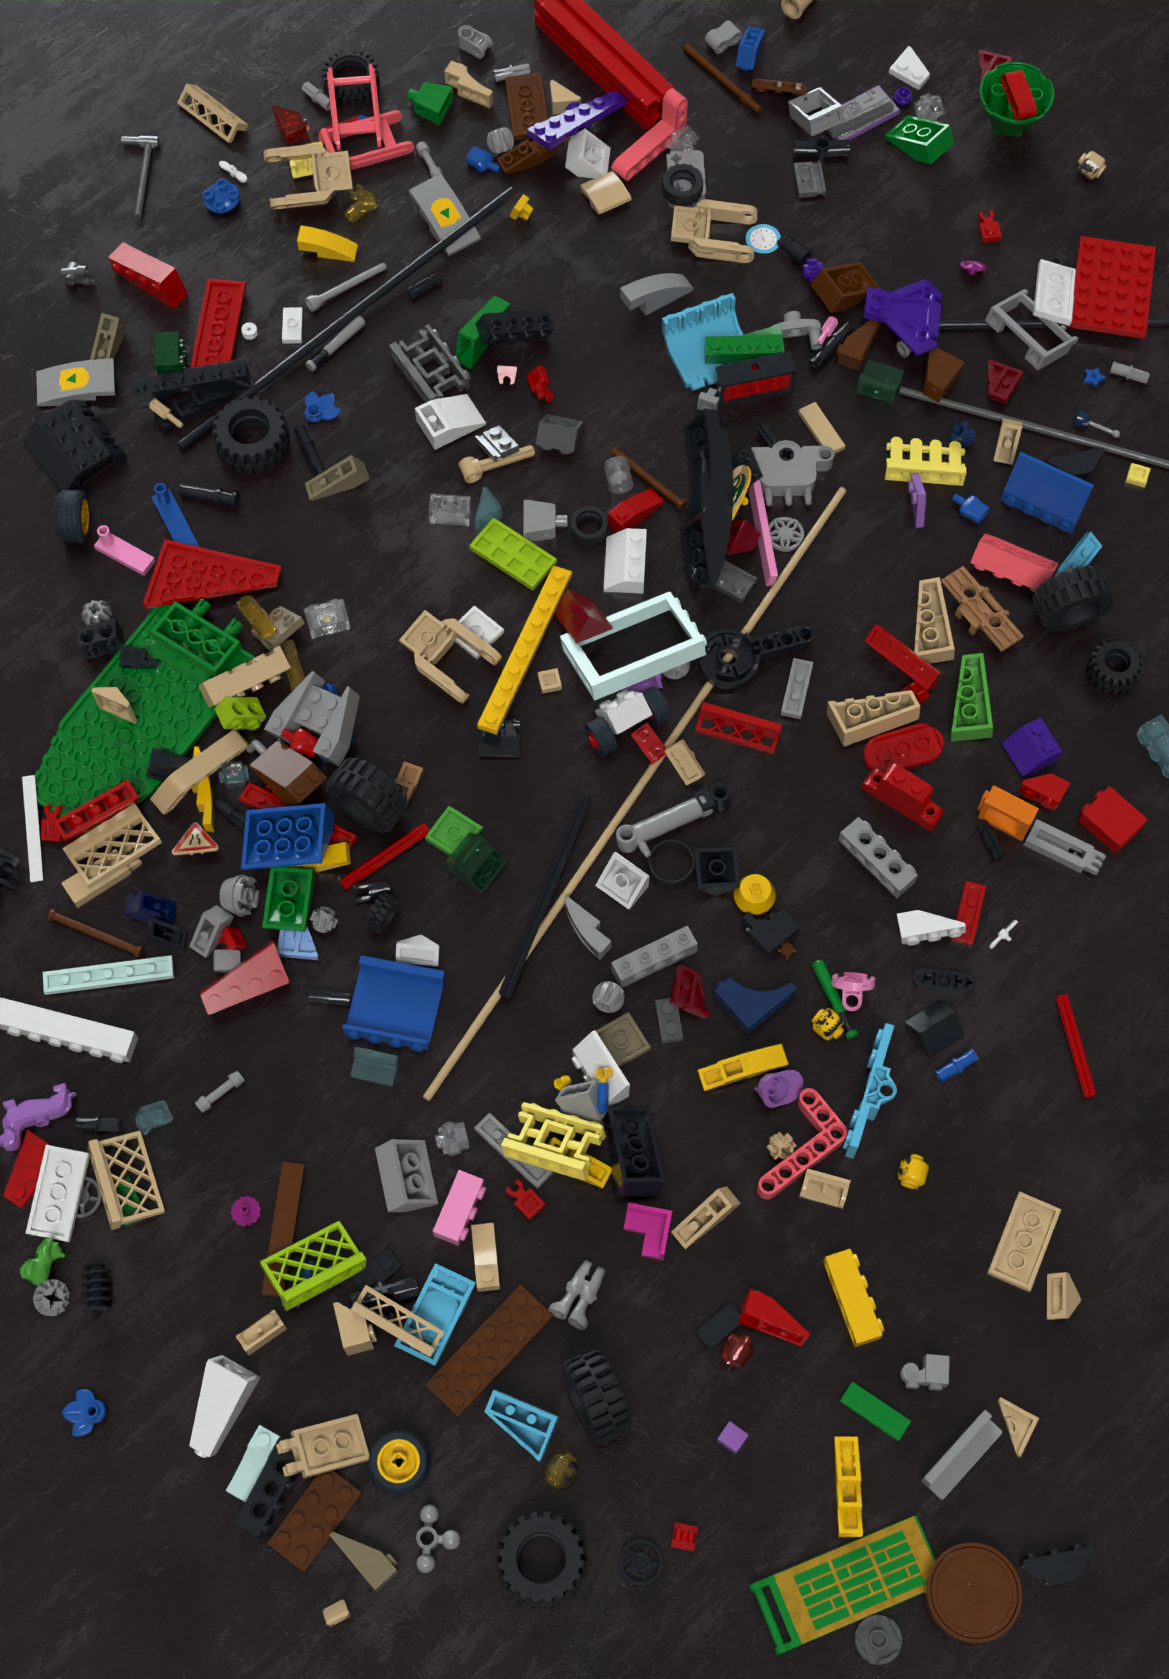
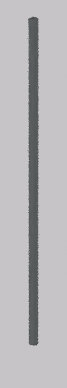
(1039, 428)

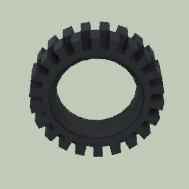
(347, 60)

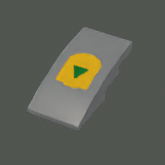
(443, 212)
(75, 382)

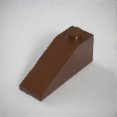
(857, 345)

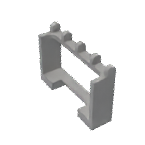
(1036, 355)

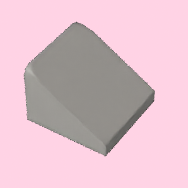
(226, 960)

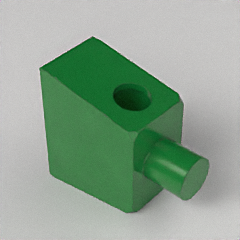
(431, 101)

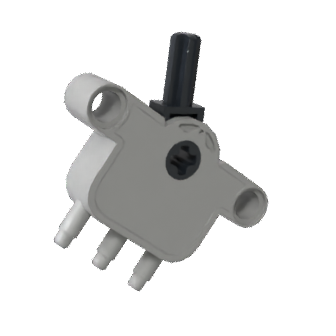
(788, 468)

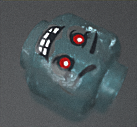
(234, 774)

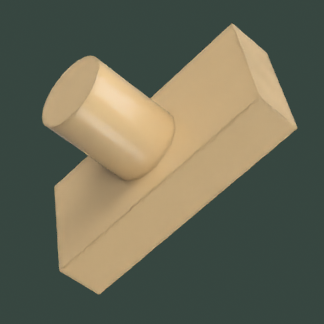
(684, 762)

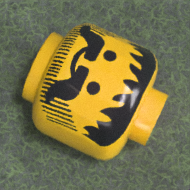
(828, 1024)
(913, 1171)

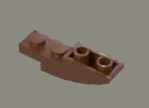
(527, 155)

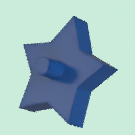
(1093, 377)

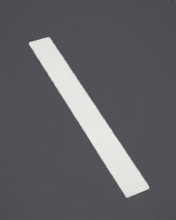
(32, 828)

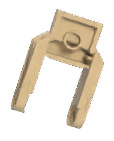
(330, 174)
(693, 227)
(432, 639)

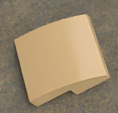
(605, 192)

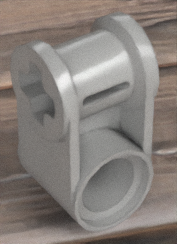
(473, 42)

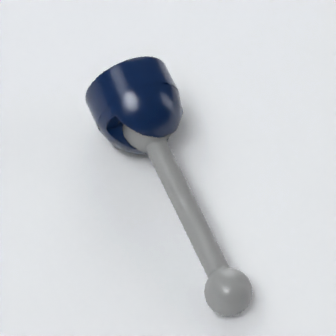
(1083, 419)

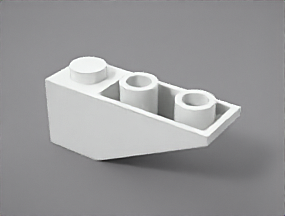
(921, 926)

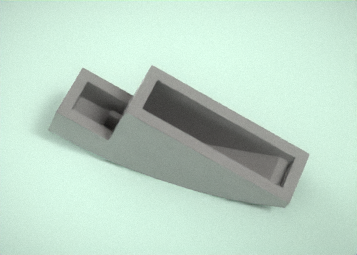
(655, 291)

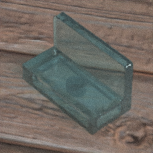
(374, 1066)

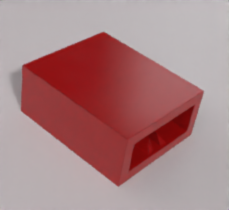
(1112, 819)

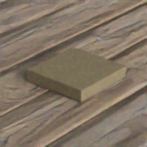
(623, 1039)

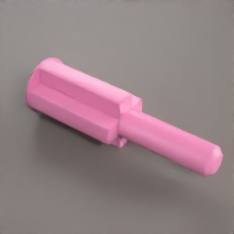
(828, 328)

